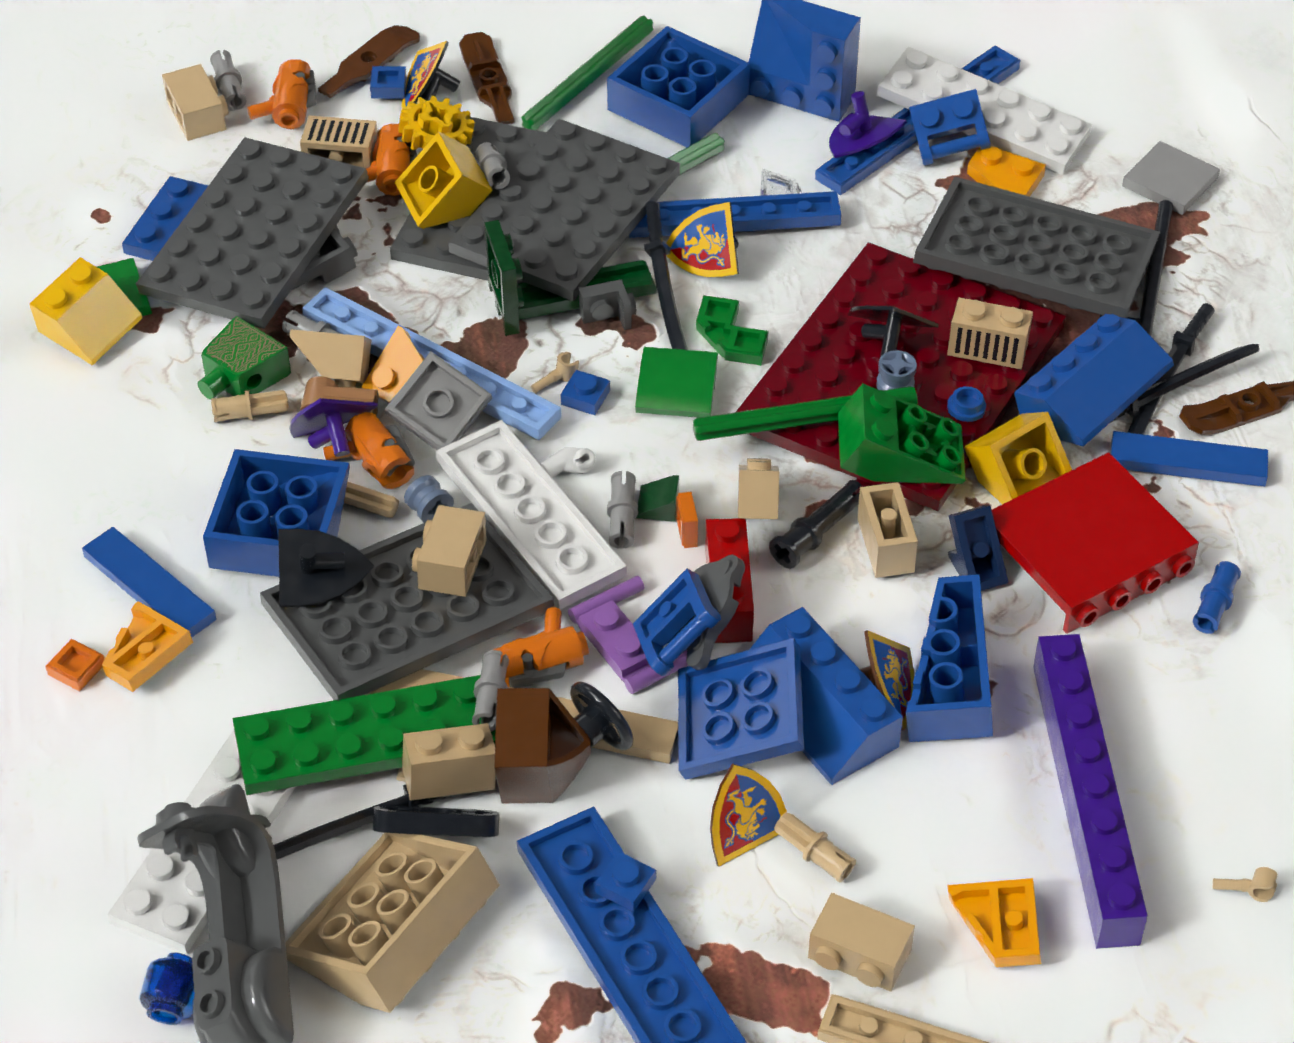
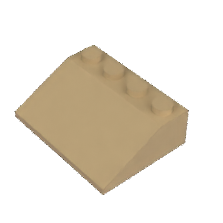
(392, 917)

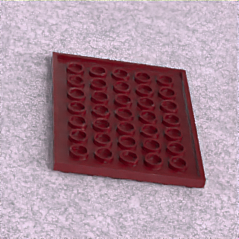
(834, 359)

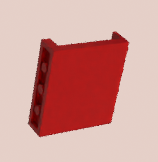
(1094, 540)

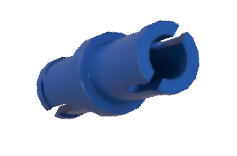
(1216, 597)

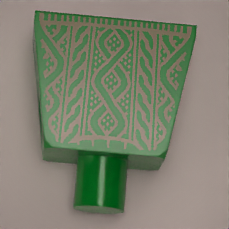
(242, 361)

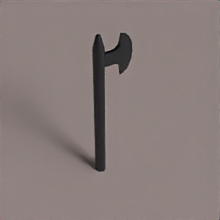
(1155, 268)

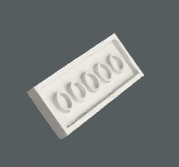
(1011, 119)
(531, 513)
(166, 894)

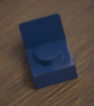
(977, 546)

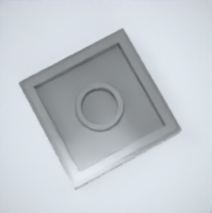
(1171, 176)
(438, 403)

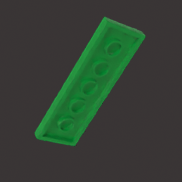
(345, 735)

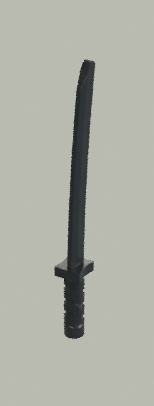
(657, 250)
(1182, 345)
(1189, 375)
(343, 825)

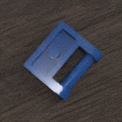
(948, 117)
(668, 615)

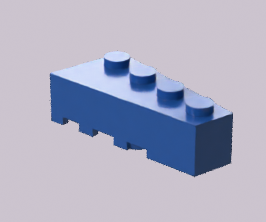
(952, 678)

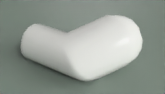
(569, 460)

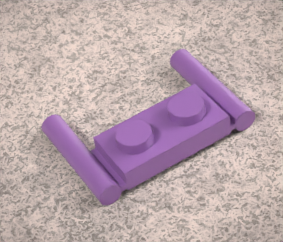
(615, 635)

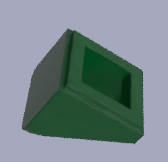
(658, 499)

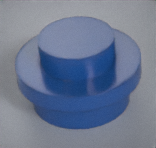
(966, 404)

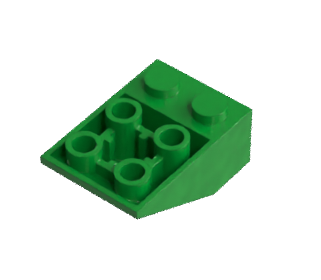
(898, 440)

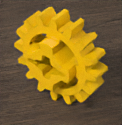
(423, 120)

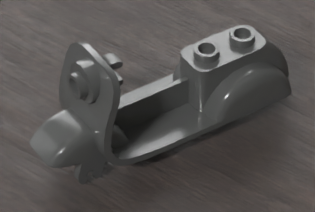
(244, 965)

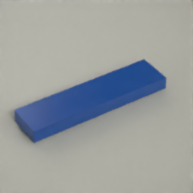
(1190, 458)
(147, 581)

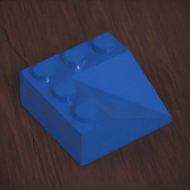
(805, 57)
(678, 86)
(267, 495)

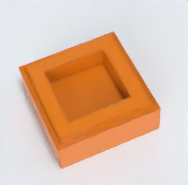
(687, 520)
(75, 665)

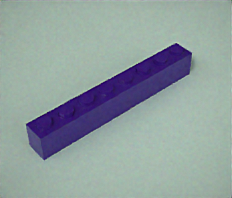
(1089, 793)

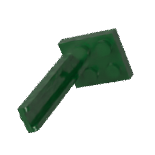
(526, 301)

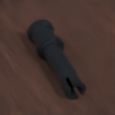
(808, 531)

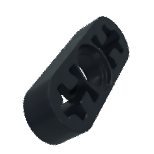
(436, 821)

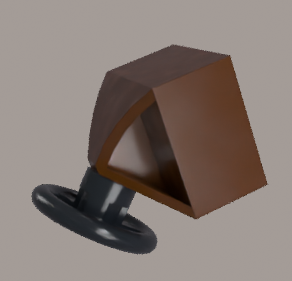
(544, 746)

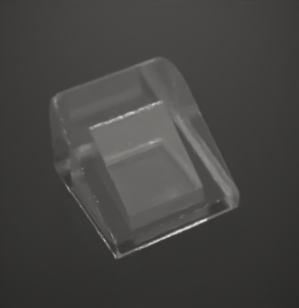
(777, 184)

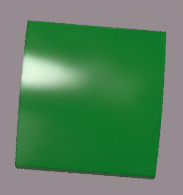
(676, 382)

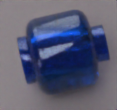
(168, 989)

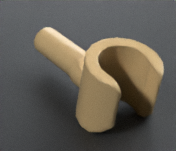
(563, 371)
(1260, 887)

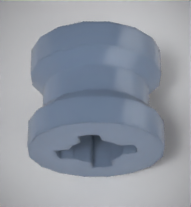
(896, 370)
(425, 496)

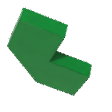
(734, 343)

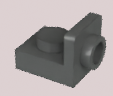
(606, 302)

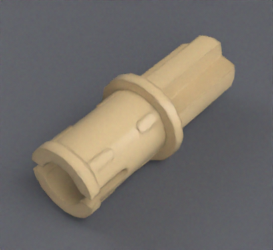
(249, 405)
(815, 847)

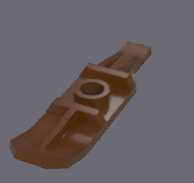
(375, 52)
(487, 74)
(1232, 411)

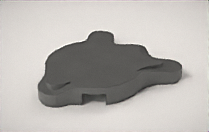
(719, 584)

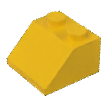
(443, 183)
(84, 311)
(1018, 456)

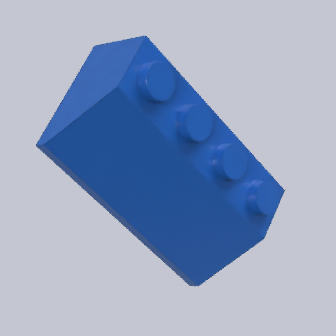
(1095, 378)
(843, 712)

